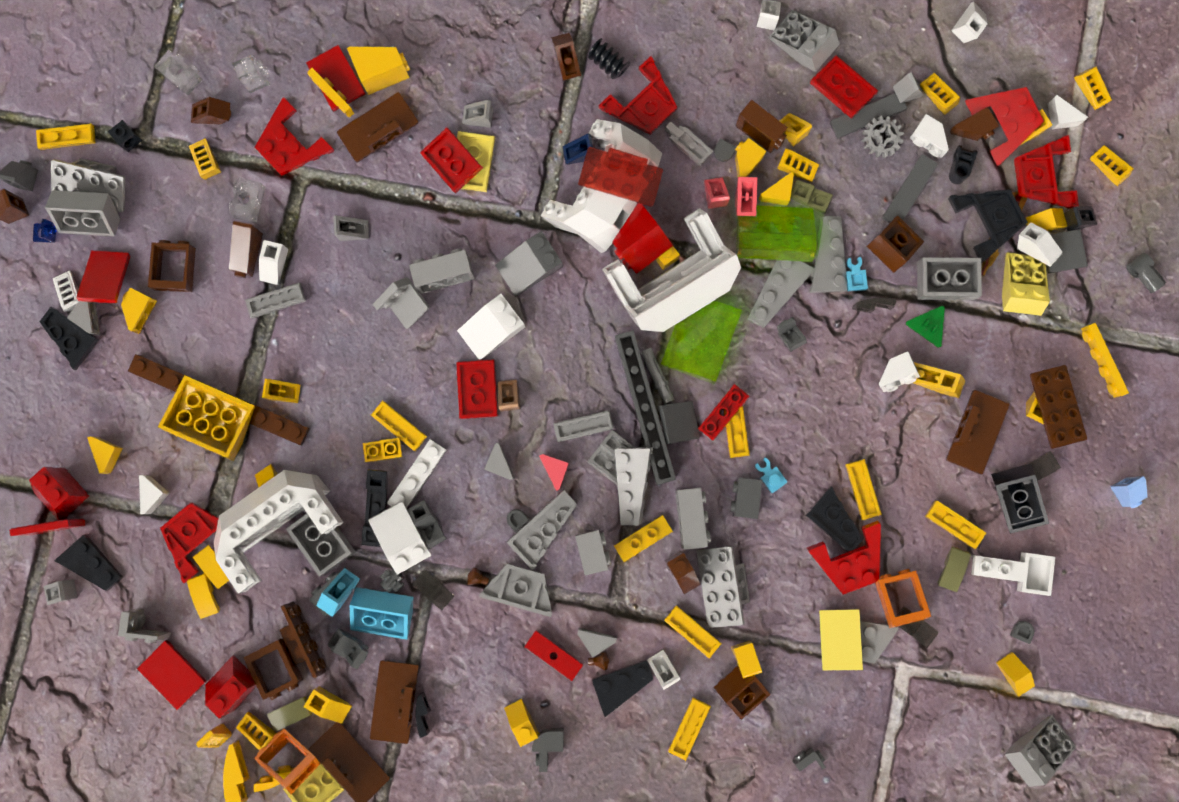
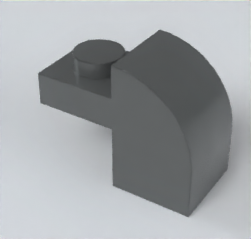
(427, 523)
(348, 647)
(548, 741)

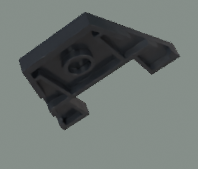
(997, 212)

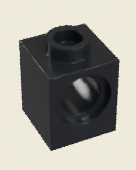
(125, 136)

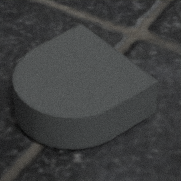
(724, 150)
(517, 519)
(1023, 631)

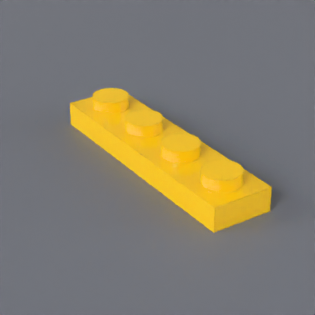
(1106, 364)

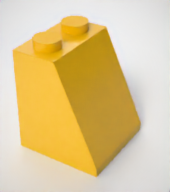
(379, 66)

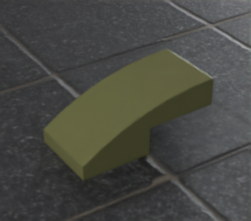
(811, 197)
(954, 569)
(289, 714)

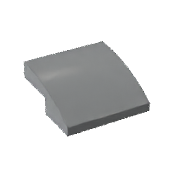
(604, 456)

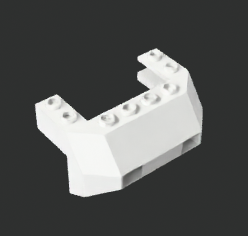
(596, 214)
(684, 286)
(264, 513)

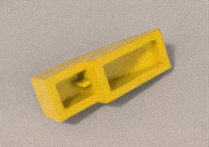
(235, 774)

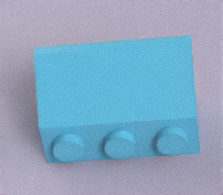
(381, 613)

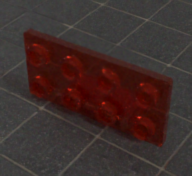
(621, 175)

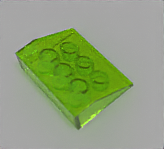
(777, 234)
(702, 341)

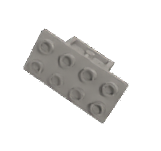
(89, 177)
(722, 586)

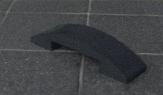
(375, 503)

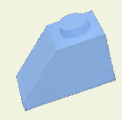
(1130, 491)

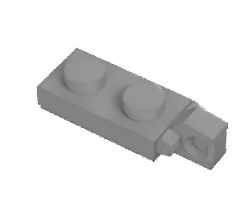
(688, 143)

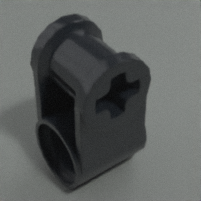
(962, 161)

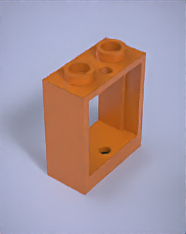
(886, 604)
(299, 773)

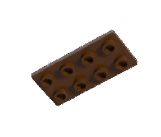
(377, 127)
(1058, 406)
(977, 432)
(299, 641)
(394, 702)
(349, 763)

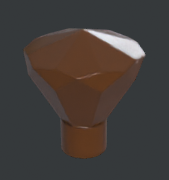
(476, 577)
(600, 661)

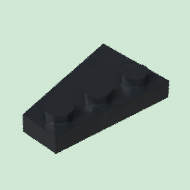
(69, 337)
(832, 518)
(90, 563)
(620, 685)

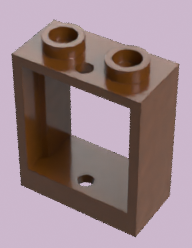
(761, 127)
(155, 282)
(289, 664)

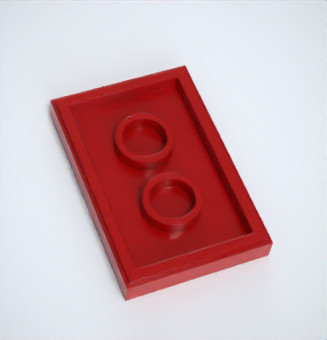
(336, 68)
(843, 86)
(451, 160)
(103, 277)
(477, 389)
(47, 527)
(171, 675)

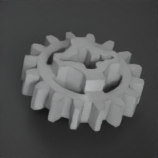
(890, 133)

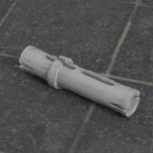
(659, 380)

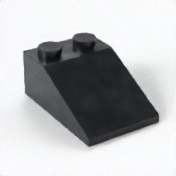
(1020, 498)

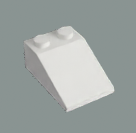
(491, 327)
(399, 537)

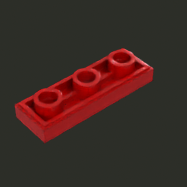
(732, 403)
(563, 663)

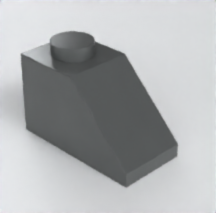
(19, 175)

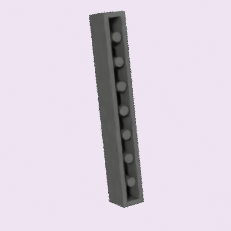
(644, 407)

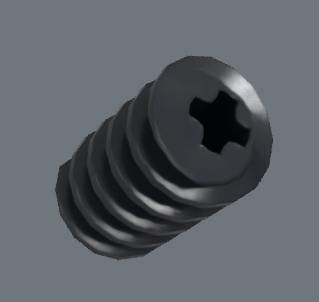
(607, 60)

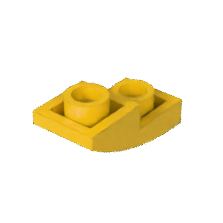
(382, 450)
(207, 562)
(202, 596)
(268, 782)

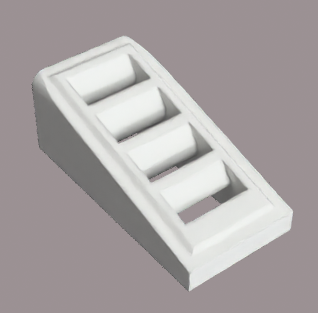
(66, 306)

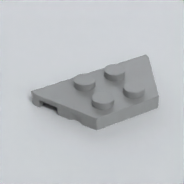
(520, 589)
(875, 639)

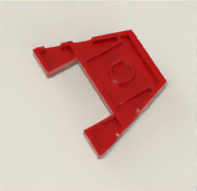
(649, 107)
(1016, 115)
(282, 148)
(1037, 174)
(187, 532)
(856, 567)

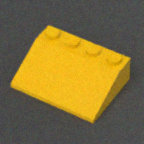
(207, 418)

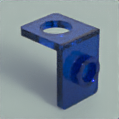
(48, 232)

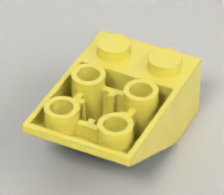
(1024, 285)

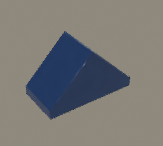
(576, 150)

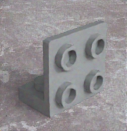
(404, 302)
(131, 627)

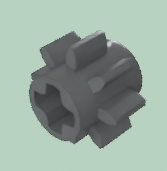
(392, 581)

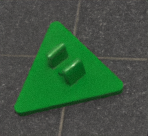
(929, 325)

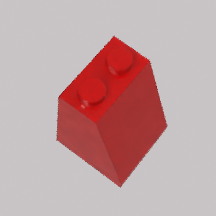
(640, 240)
(58, 491)
(228, 688)

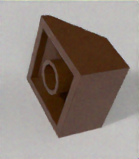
(895, 244)
(740, 693)

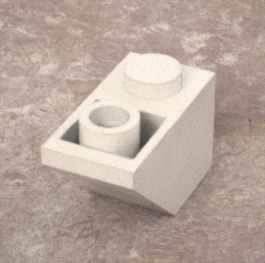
(970, 24)
(931, 136)
(1039, 244)
(272, 262)
(899, 371)

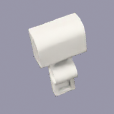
(1032, 572)

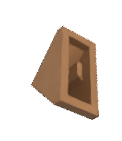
(508, 395)

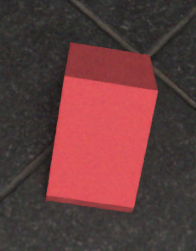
(716, 193)
(746, 196)
(556, 470)

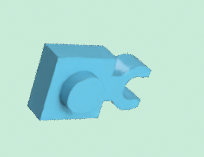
(855, 277)
(772, 478)

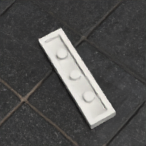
(417, 474)

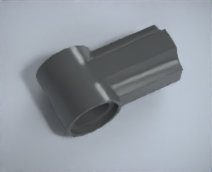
(1143, 269)

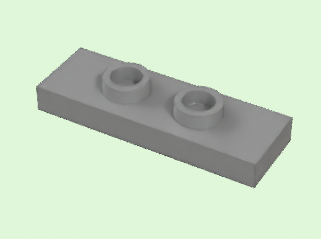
(275, 300)
(583, 426)

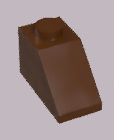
(566, 56)
(210, 111)
(976, 126)
(11, 207)

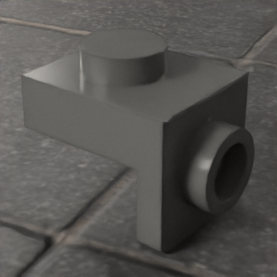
(790, 334)
(805, 758)

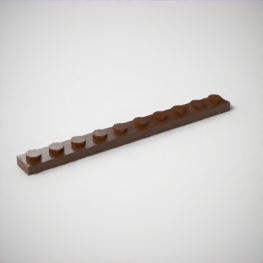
(260, 418)

